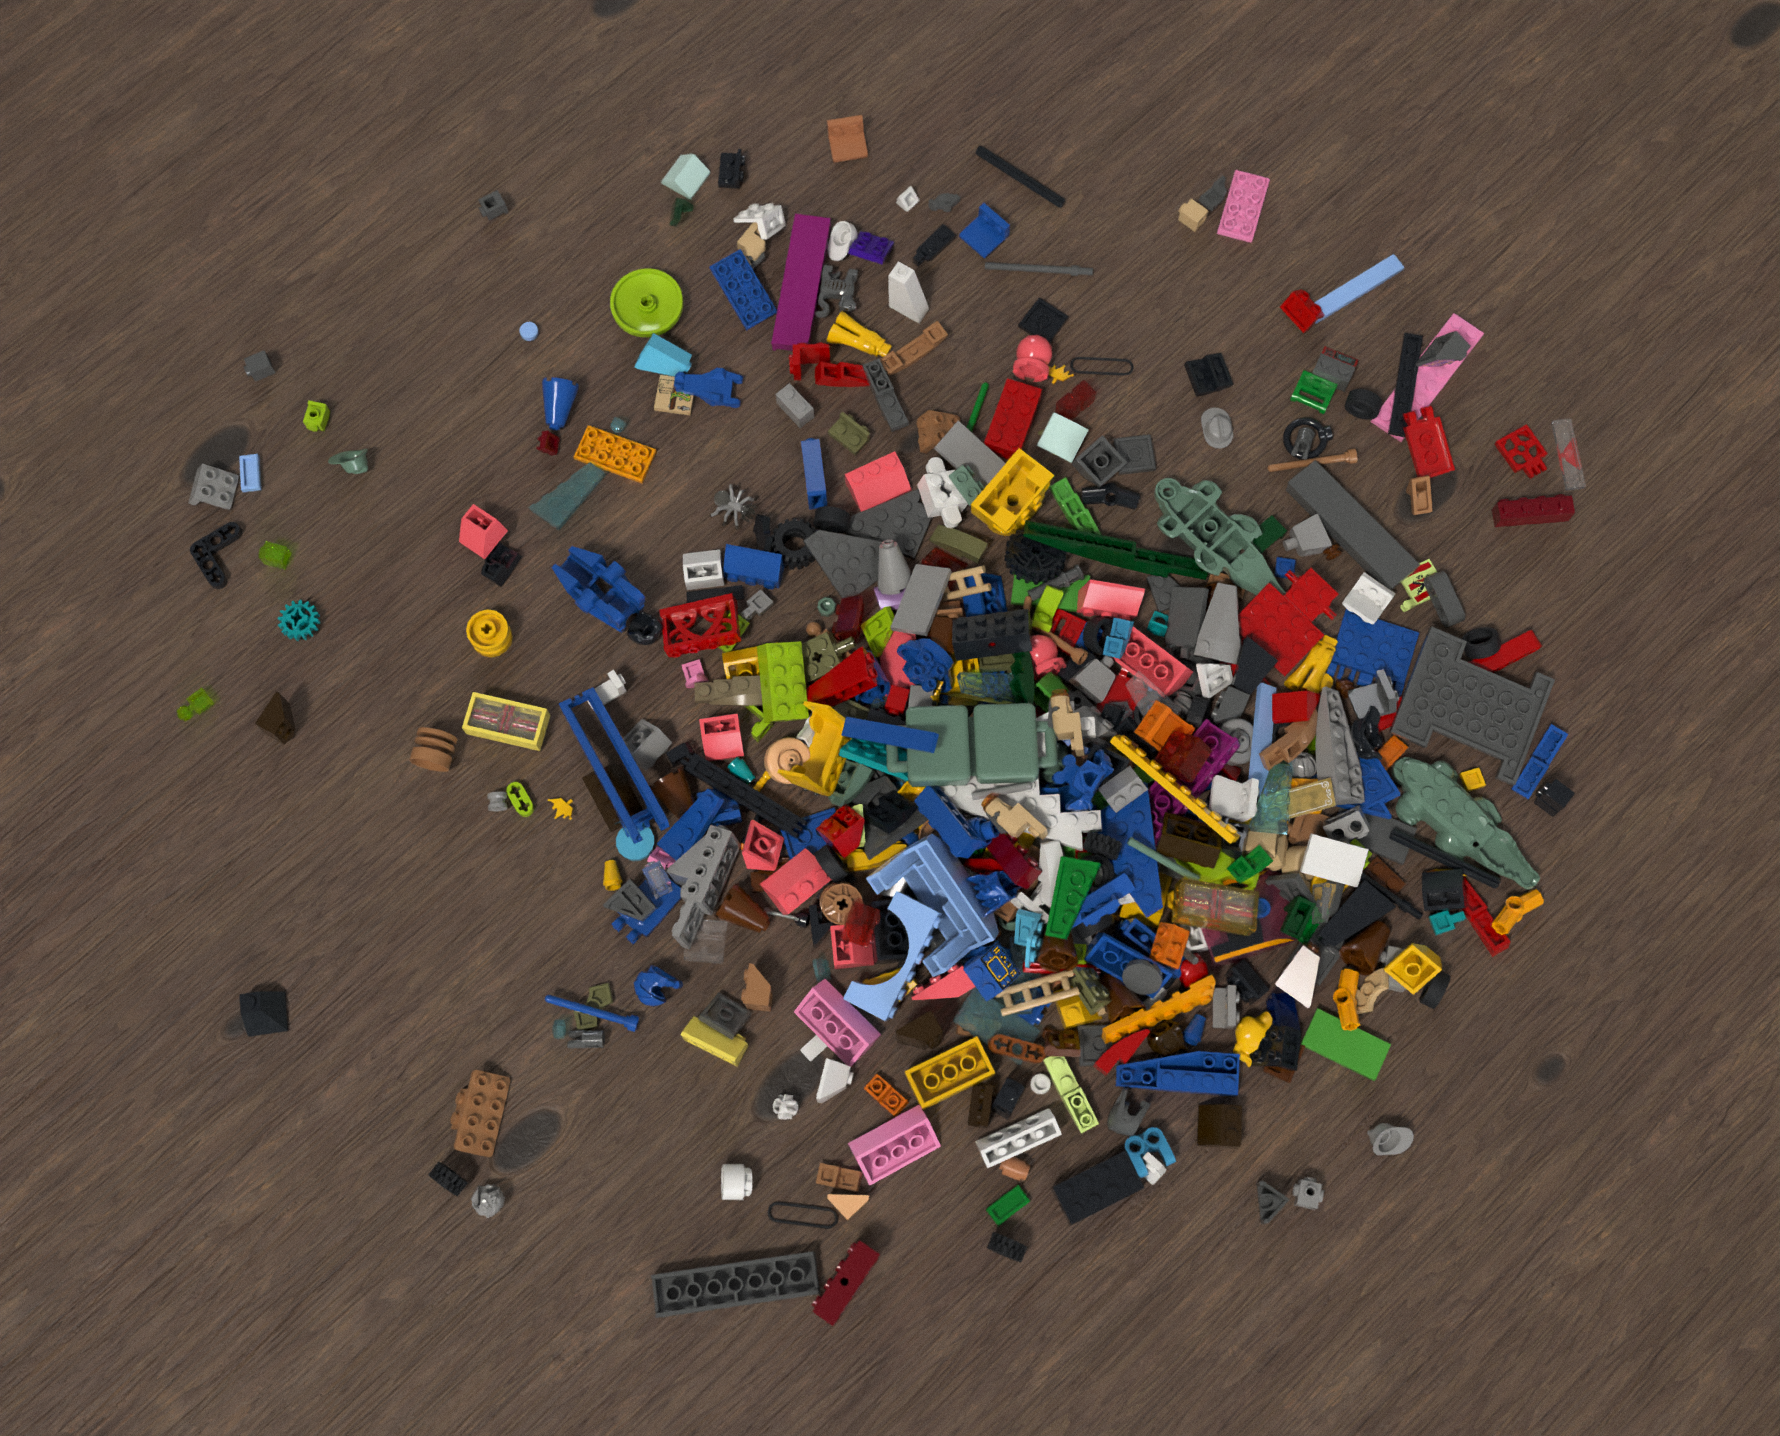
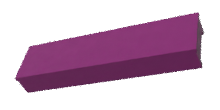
(801, 281)
(1223, 749)

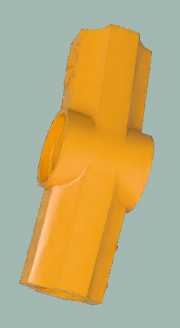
(1515, 909)
(1347, 989)

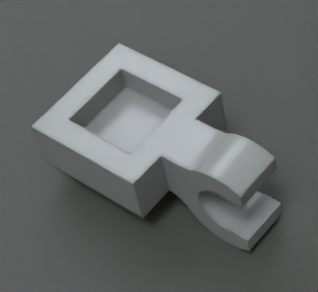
(758, 603)

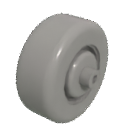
(1243, 732)

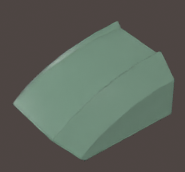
(850, 783)

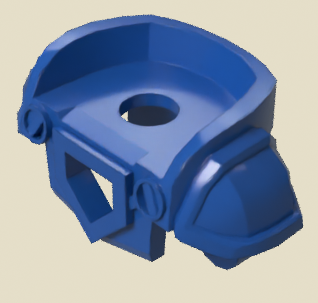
(926, 664)
(1083, 780)

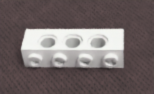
(1018, 1138)

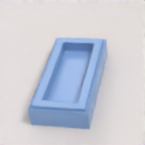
(250, 472)

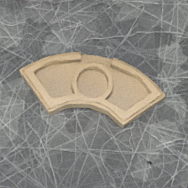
(1371, 988)

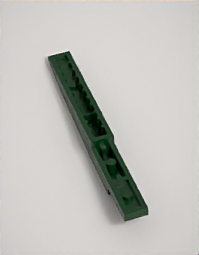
(1113, 551)

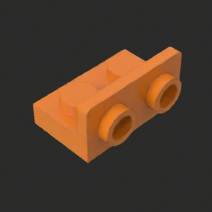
(1169, 945)

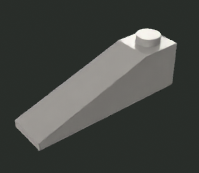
(1220, 629)

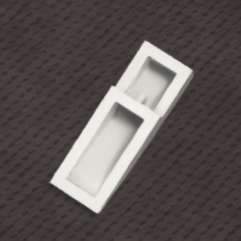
(1049, 863)

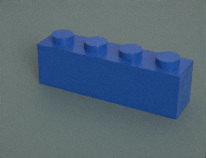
(948, 821)

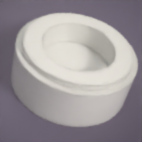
(1040, 1084)

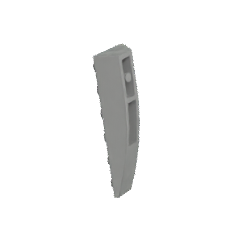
(1336, 750)

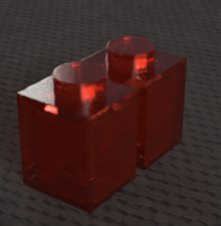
(1069, 404)

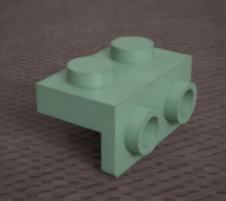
(965, 483)

